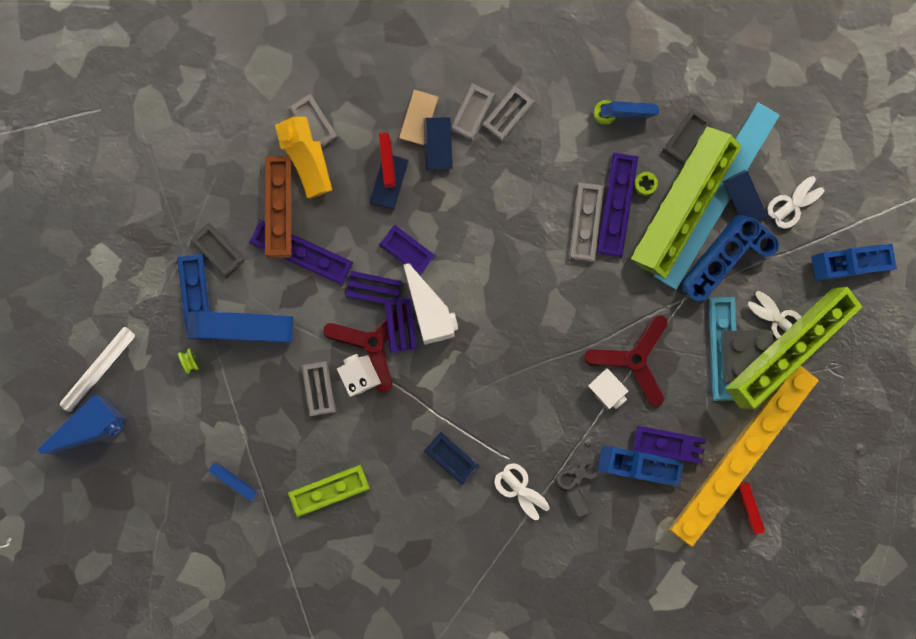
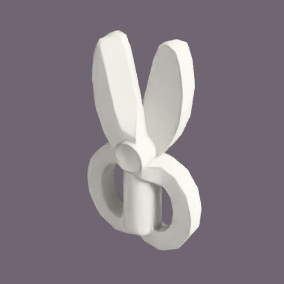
(798, 200)
(771, 313)
(525, 495)

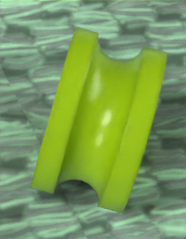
(597, 110)
(650, 177)
(188, 361)

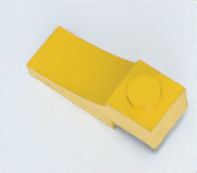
(306, 155)

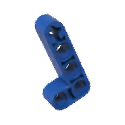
(724, 261)
(239, 326)

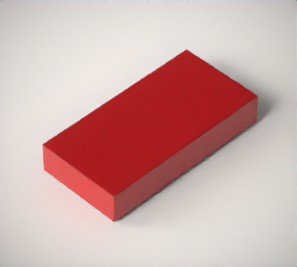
(387, 160)
(750, 508)

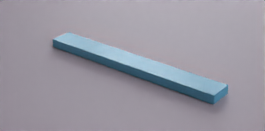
(751, 139)

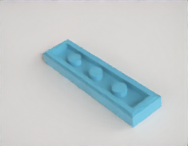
(721, 318)

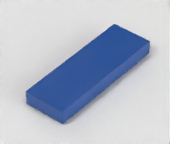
(193, 284)

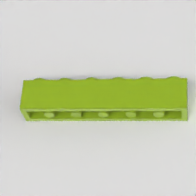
(686, 202)
(793, 348)

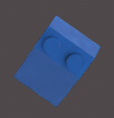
(90, 423)

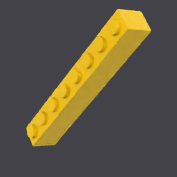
(742, 456)

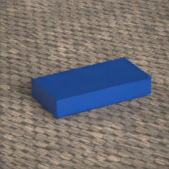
(629, 110)
(233, 481)

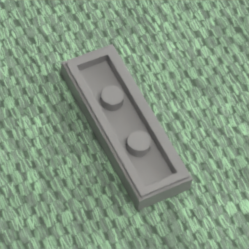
(586, 222)

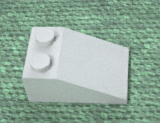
(432, 313)

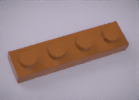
(278, 207)

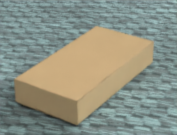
(420, 107)

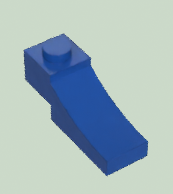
(853, 262)
(640, 466)

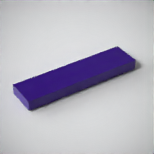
(617, 205)
(310, 256)

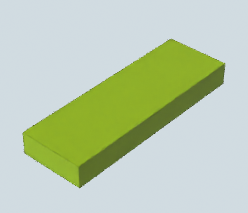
(328, 490)

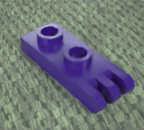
(668, 444)

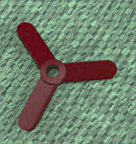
(361, 339)
(642, 349)

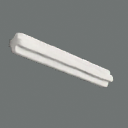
(97, 369)

